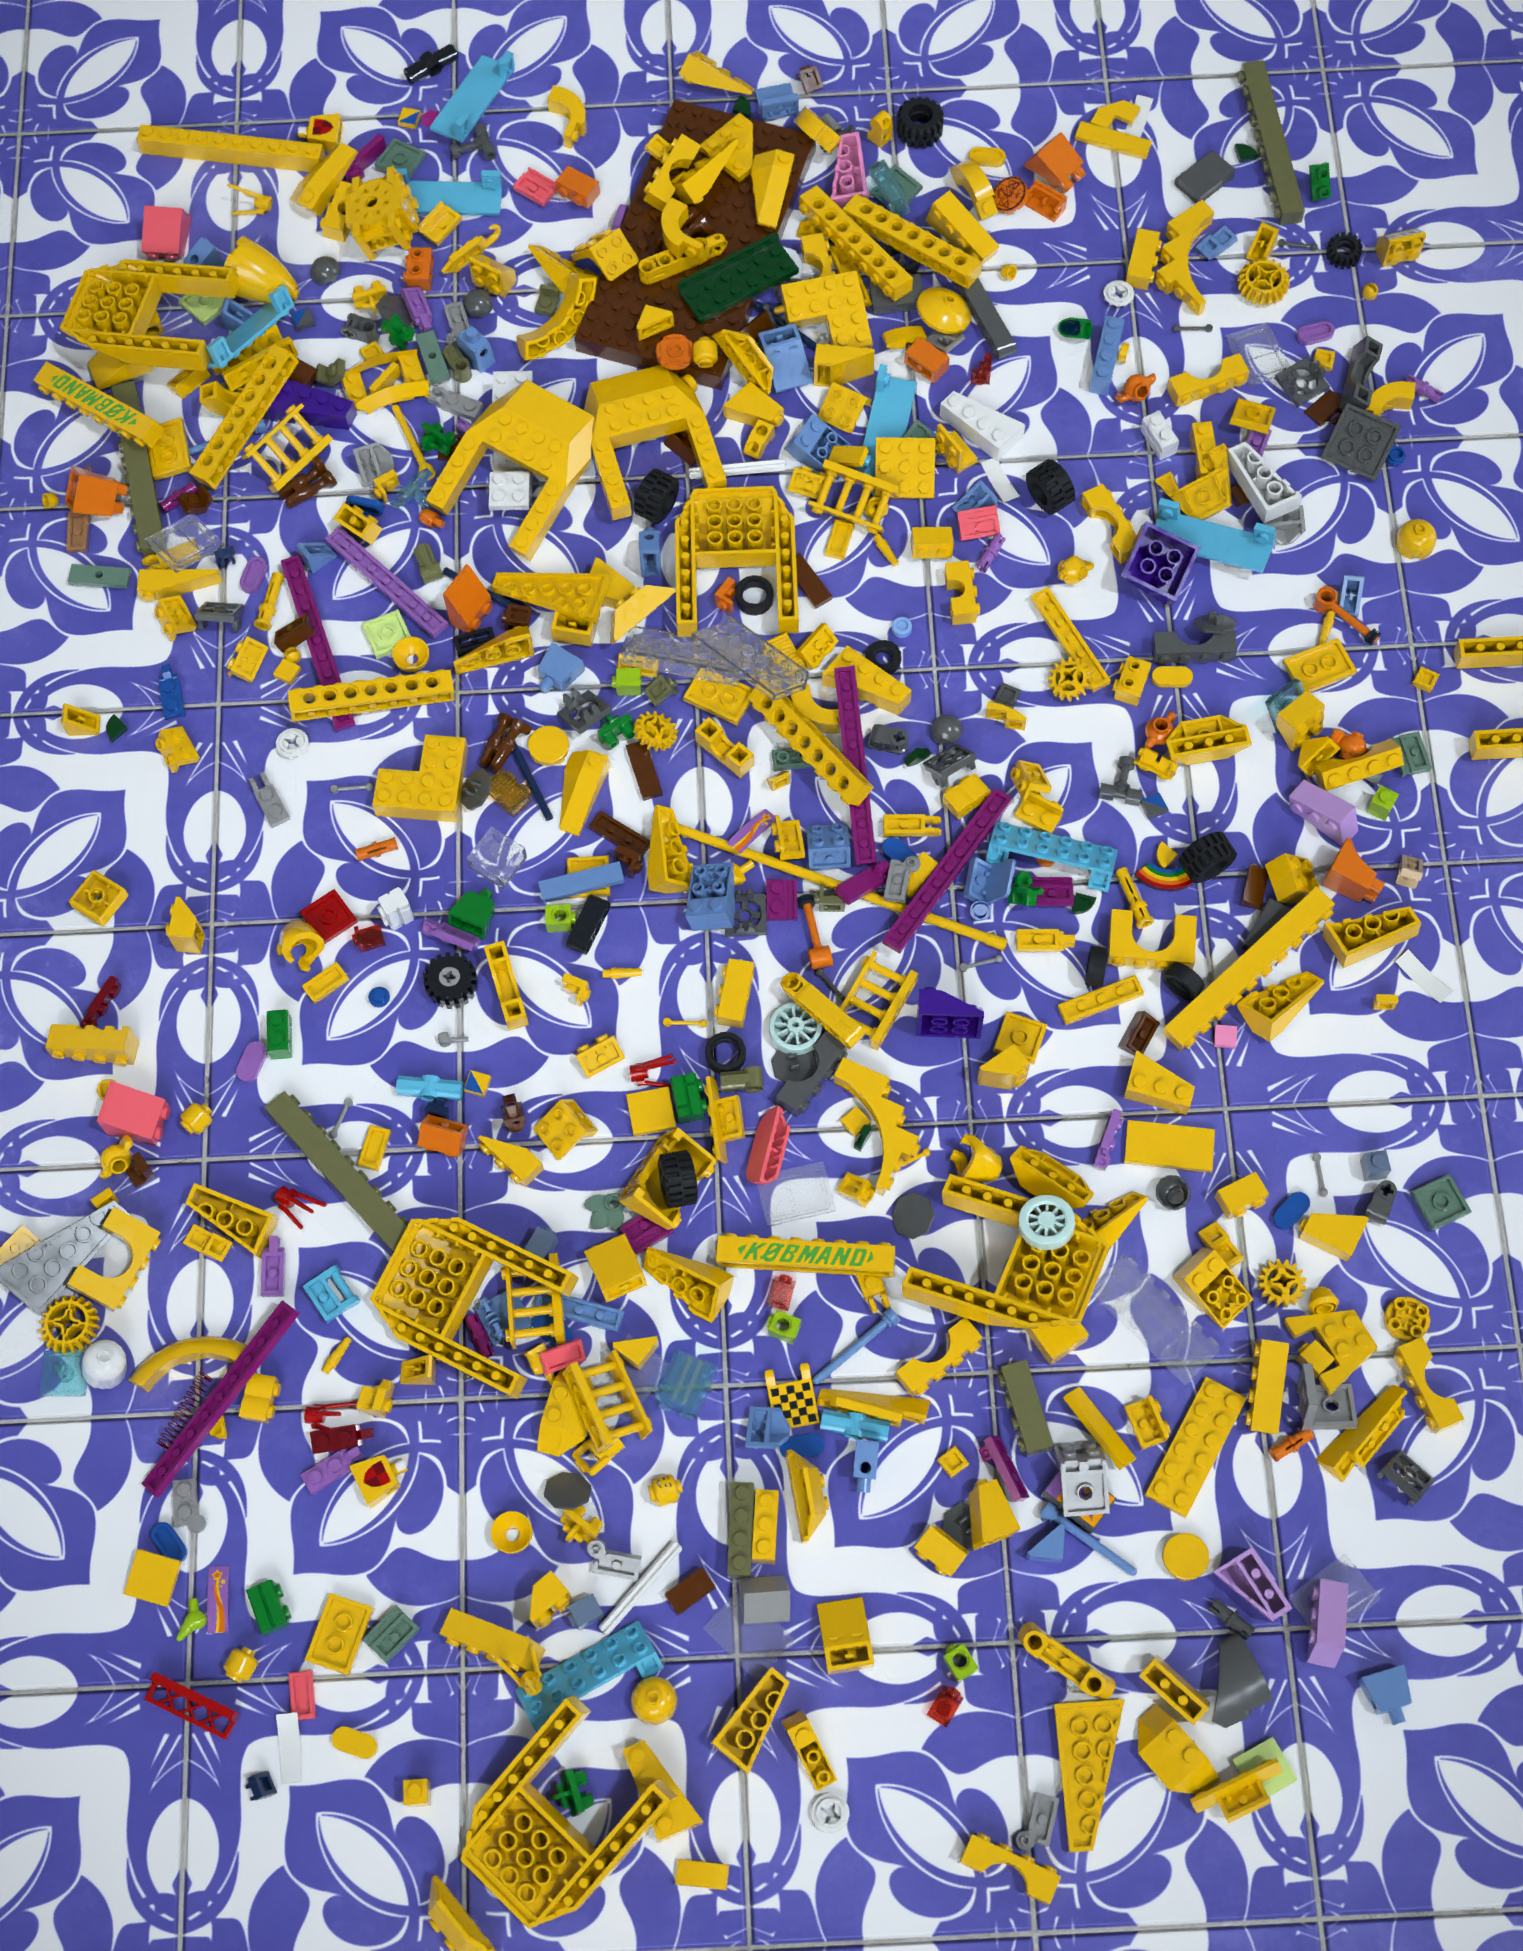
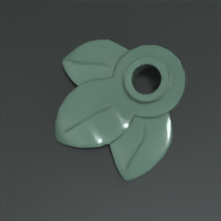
(604, 1213)

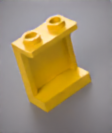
(615, 1267)

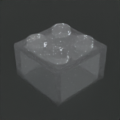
(497, 857)

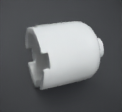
(104, 1364)

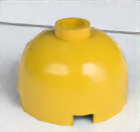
(1416, 539)
(654, 1700)

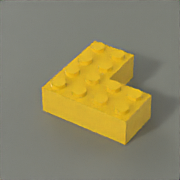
(831, 300)
(428, 793)

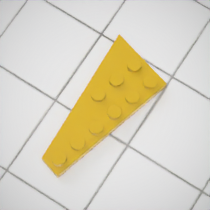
(566, 593)
(1085, 1752)

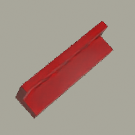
(195, 1697)

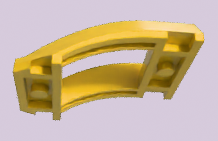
(412, 374)

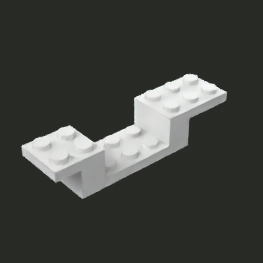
(509, 483)

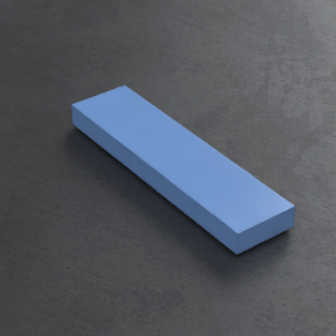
(581, 882)
(587, 1312)

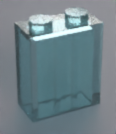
(888, 188)
(686, 1385)

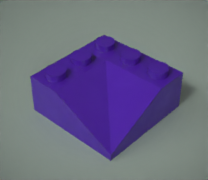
(1159, 563)
(947, 1016)

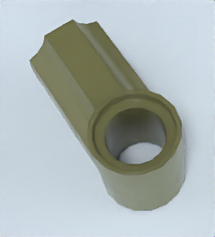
(458, 363)
(428, 566)
(748, 1079)

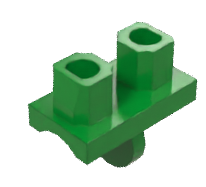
(1320, 181)
(398, 332)
(436, 439)
(614, 727)
(1022, 892)
(569, 1793)

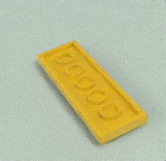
(1195, 1447)

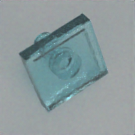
(413, 490)
(1282, 699)
(62, 1375)

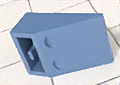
(787, 356)
(814, 442)
(711, 897)

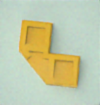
(1120, 110)

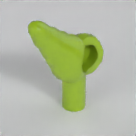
(194, 1620)

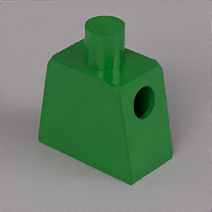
(473, 913)

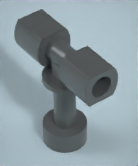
(480, 143)
(1121, 788)

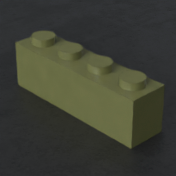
(1025, 1408)
(741, 1530)

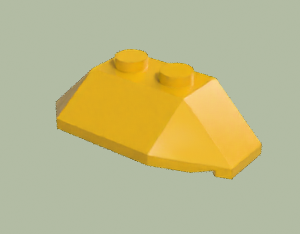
(746, 357)
(637, 608)
(1207, 740)
(1047, 1176)
(561, 1421)
(807, 1494)
(1173, 1754)
(454, 1921)

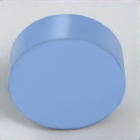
(901, 627)

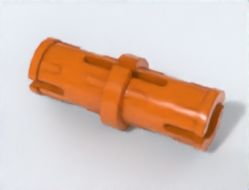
(363, 853)
(1291, 1444)

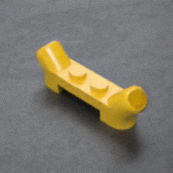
(1066, 1661)

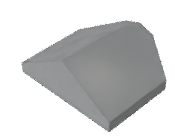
(945, 342)
(372, 462)
(1289, 526)

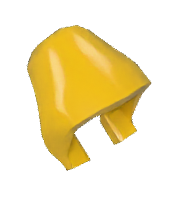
(298, 933)
(984, 1162)

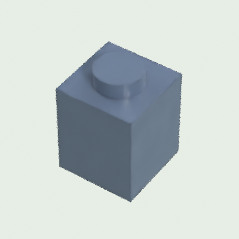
(1375, 1165)
(542, 1242)
(585, 1612)

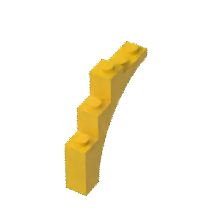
(1175, 274)
(871, 1090)

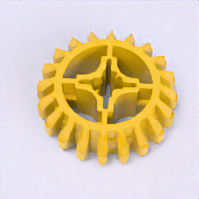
(1262, 288)
(69, 1307)

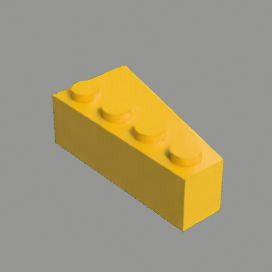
(490, 1640)
(747, 1727)

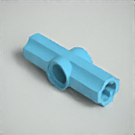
(429, 1088)
(855, 1425)

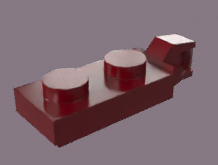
(100, 1004)
(339, 1438)

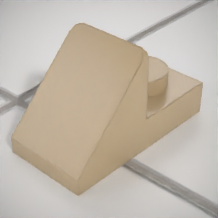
(1409, 871)

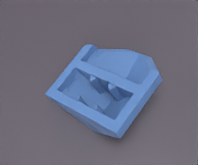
(976, 497)
(766, 1428)

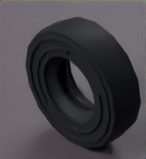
(890, 648)

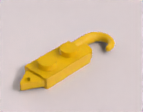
(473, 247)

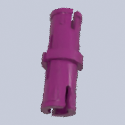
(167, 504)
(479, 1335)

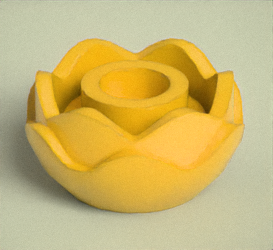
(870, 507)

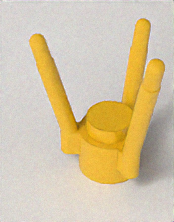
(262, 202)
(529, 1680)

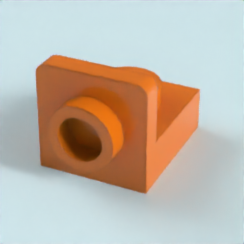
(725, 594)

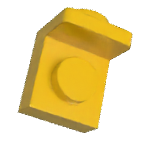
(385, 483)
(576, 985)
(856, 1189)

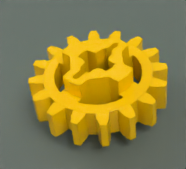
(1070, 670)
(655, 731)
(1291, 1281)

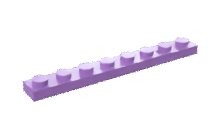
(386, 582)

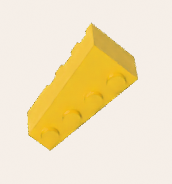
(961, 228)
(872, 682)
(1367, 936)
(93, 1044)
(237, 1219)
(1267, 1386)
(647, 1769)

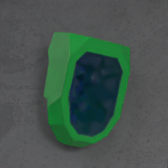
(1075, 328)

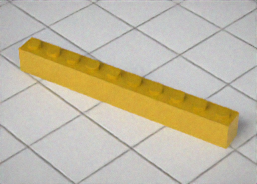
(229, 148)
(1248, 968)

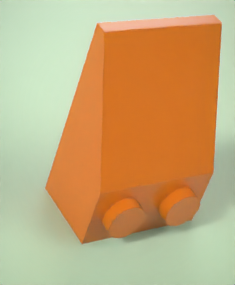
(467, 601)

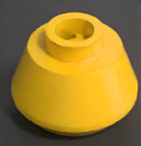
(1322, 1301)

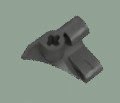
(1239, 1683)

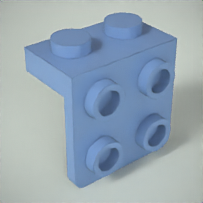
(989, 881)

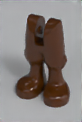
(699, 224)
(299, 490)
(499, 749)

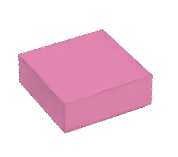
(1225, 1036)

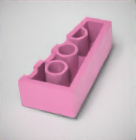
(849, 171)

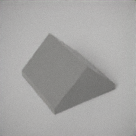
(764, 1599)

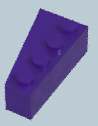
(318, 407)

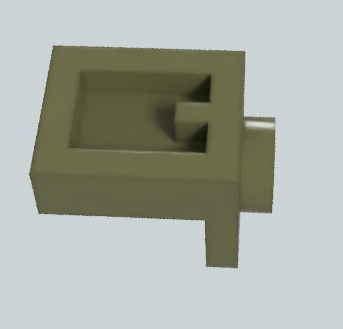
(547, 300)
(332, 374)
(661, 689)
(829, 903)

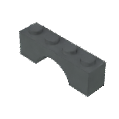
(1363, 359)
(1170, 649)
(796, 1094)

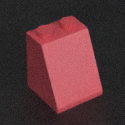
(165, 232)
(133, 1114)

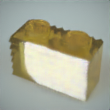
(509, 793)

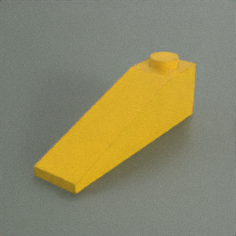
(167, 583)

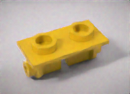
(1147, 761)

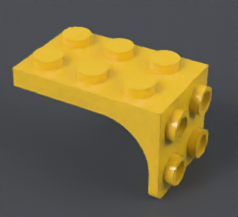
(609, 251)

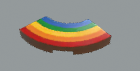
(1164, 879)

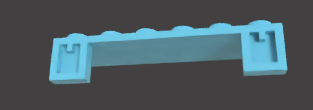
(473, 96)
(462, 197)
(226, 348)
(888, 413)
(1219, 541)
(1054, 848)
(591, 1670)

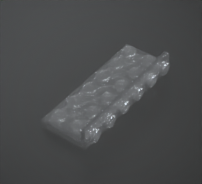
(673, 655)
(752, 658)
(1155, 1320)

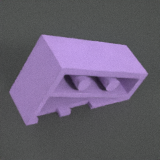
(1324, 811)
(1254, 1584)
(1327, 1623)

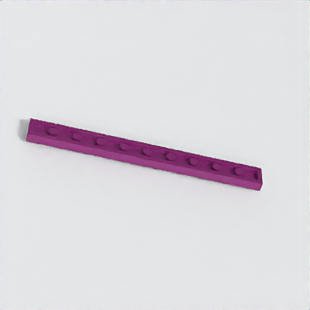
(318, 642)
(854, 751)
(947, 871)
(220, 1399)

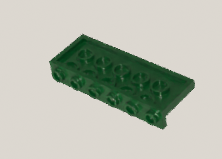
(737, 278)

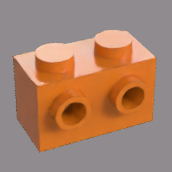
(577, 187)
(419, 268)
(926, 360)
(442, 1135)

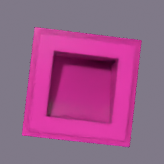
(429, 117)

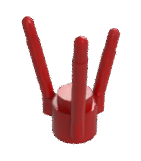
(640, 1071)
(288, 1198)
(317, 1414)

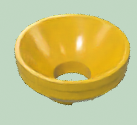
(407, 647)
(506, 1522)

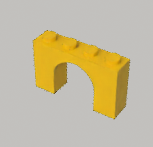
(1125, 951)
(111, 1291)

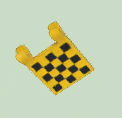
(794, 1398)

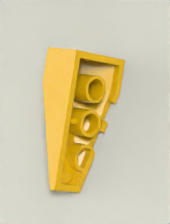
(703, 71)
(770, 179)
(697, 182)
(581, 786)
(1276, 1007)
(1113, 1220)
(696, 1283)

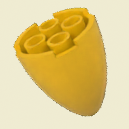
(259, 272)

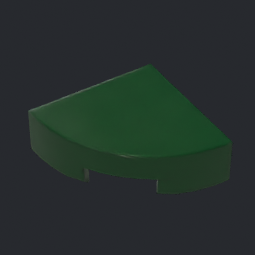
(742, 106)
(1245, 153)
(115, 728)
(917, 756)
(1082, 903)
(865, 1132)

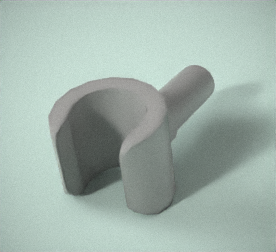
(445, 1040)

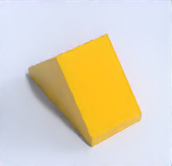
(1263, 242)
(653, 321)
(79, 721)
(1316, 751)
(637, 1350)
(418, 1371)

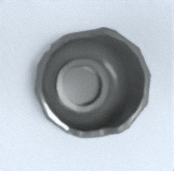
(325, 270)
(478, 303)
(946, 730)
(1173, 1192)

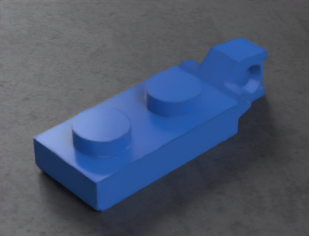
(170, 694)

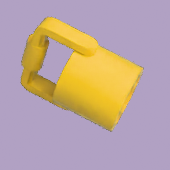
(603, 1458)

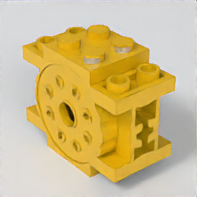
(381, 213)

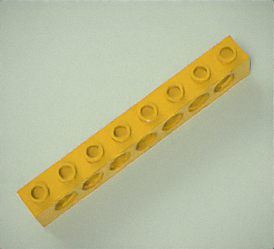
(914, 241)
(855, 243)
(244, 416)
(379, 701)
(858, 785)

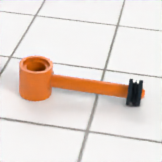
(1323, 607)
(819, 955)

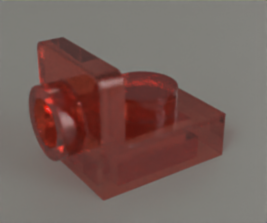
(982, 375)
(368, 938)
(781, 1292)
(945, 1705)

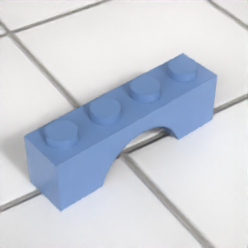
(1106, 355)

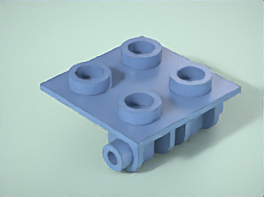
(494, 1316)

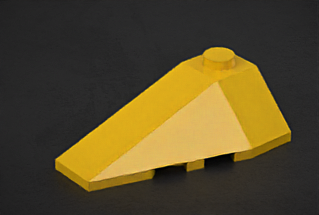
(319, 185)
(557, 267)
(505, 648)
(667, 861)

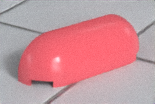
(768, 1147)

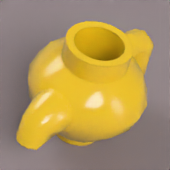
(1074, 570)
(116, 1158)

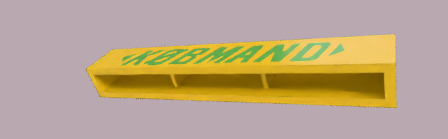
(98, 405)
(806, 1256)

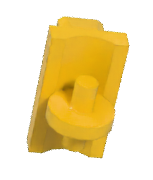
(370, 297)
(578, 1528)

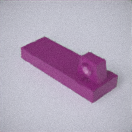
(365, 157)
(863, 883)
(995, 1450)

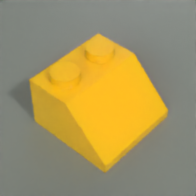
(1005, 1070)

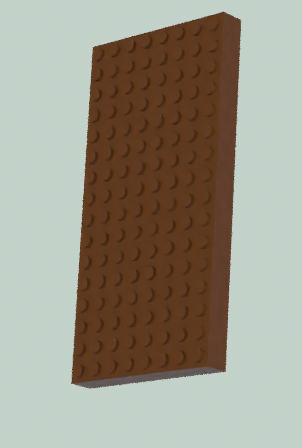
(729, 207)

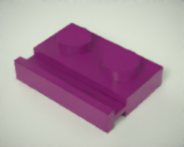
(1056, 891)
(781, 899)
(643, 1233)

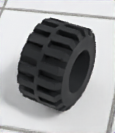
(920, 111)
(1050, 486)
(656, 496)
(1207, 857)
(677, 1179)

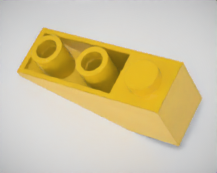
(516, 1159)
(809, 1750)

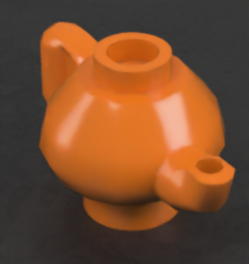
(1136, 388)
(1158, 730)
(1351, 744)

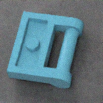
(325, 1298)

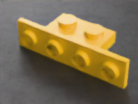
(725, 1119)
(1241, 1794)

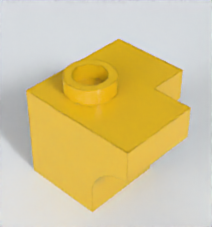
(376, 1400)

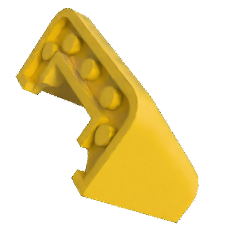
(644, 1190)

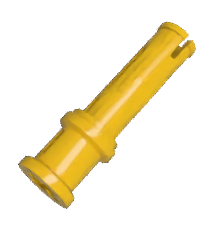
(267, 608)
(1137, 905)

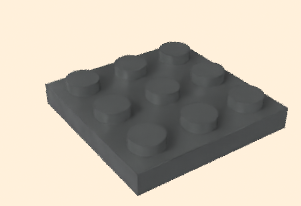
(1361, 442)

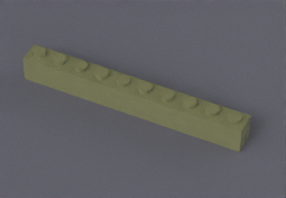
(1271, 143)
(139, 475)
(338, 1169)

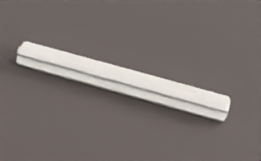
(745, 468)
(640, 1588)

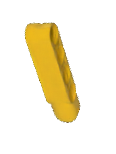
(667, 264)
(822, 1010)

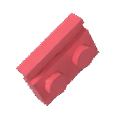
(535, 187)
(978, 522)

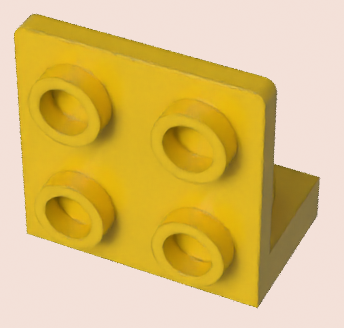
(843, 407)
(954, 449)
(564, 1127)

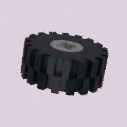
(455, 989)

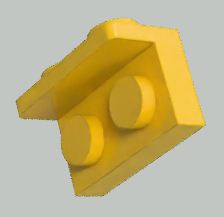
(807, 483)
(174, 616)
(817, 646)
(247, 660)
(1029, 777)
(1039, 812)
(599, 1055)

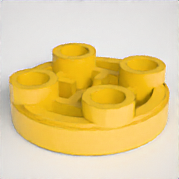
(548, 745)
(1407, 1319)
(1185, 1556)

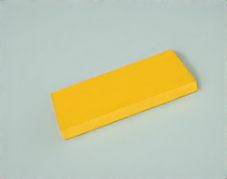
(1169, 1146)

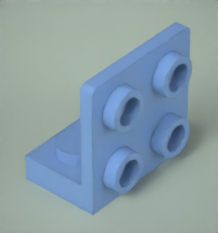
(777, 101)
(828, 846)

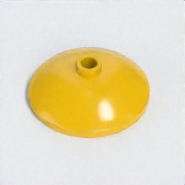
(944, 310)

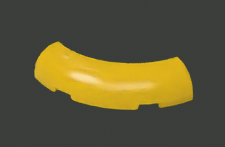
(563, 323)
(184, 1352)

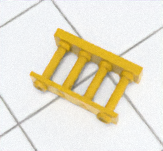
(243, 366)
(305, 454)
(851, 477)
(897, 1000)
(554, 1309)
(594, 1417)

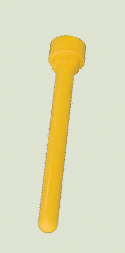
(412, 442)

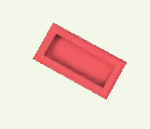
(561, 1356)
(302, 1694)

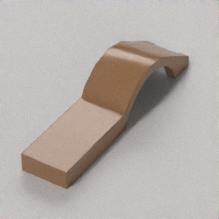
(78, 530)

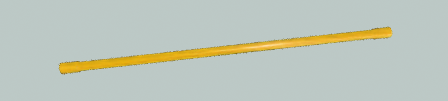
(988, 938)

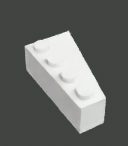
(1260, 483)

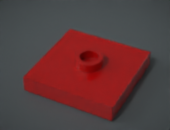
(329, 916)

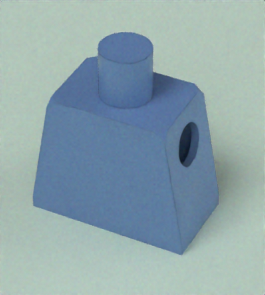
(204, 254)
(473, 343)
(650, 544)
(559, 669)
(865, 1453)
(1388, 1692)

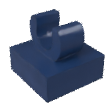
(225, 553)
(437, 1109)
(261, 1786)

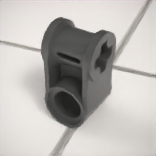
(360, 329)
(887, 739)
(1380, 1205)

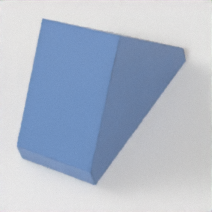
(234, 314)
(315, 555)
(1350, 594)
(1050, 1548)

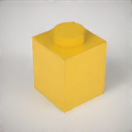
(1317, 1355)
(417, 1793)

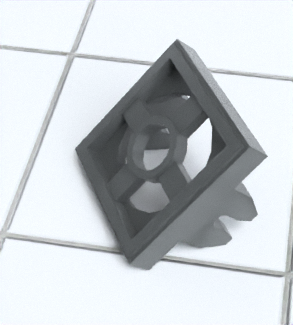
(1291, 390)
(220, 613)
(598, 710)
(935, 763)
(747, 928)
(1421, 1477)

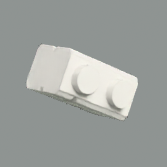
(1159, 435)
(395, 909)

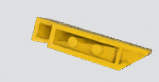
(876, 1406)
(1361, 1444)

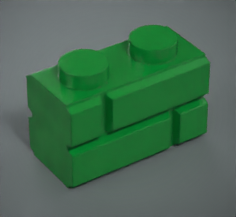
(279, 1034)
(687, 1098)
(268, 1607)

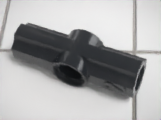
(430, 63)

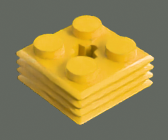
(98, 886)

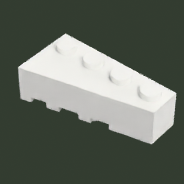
(982, 425)

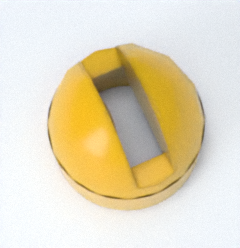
(1008, 272)
(1370, 291)
(49, 500)
(292, 654)

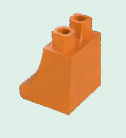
(1057, 162)
(94, 493)
(1352, 876)

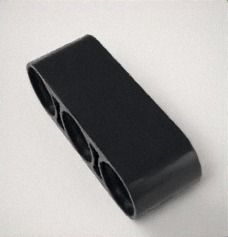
(588, 924)

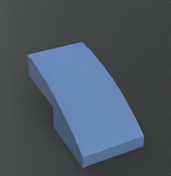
(1217, 244)

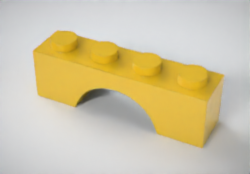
(681, 156)
(815, 253)
(1186, 388)
(1099, 503)
(1340, 772)
(506, 985)
(917, 1375)
(1439, 1411)
(1039, 1881)

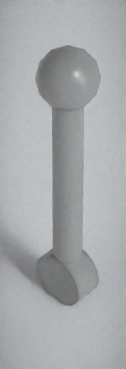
(335, 789)
(964, 967)
(348, 1103)
(1316, 1158)

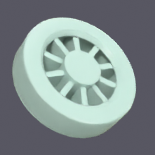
(794, 1028)
(1046, 1222)

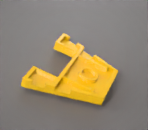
(1205, 495)
(1343, 1338)

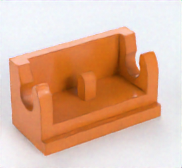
(1046, 201)

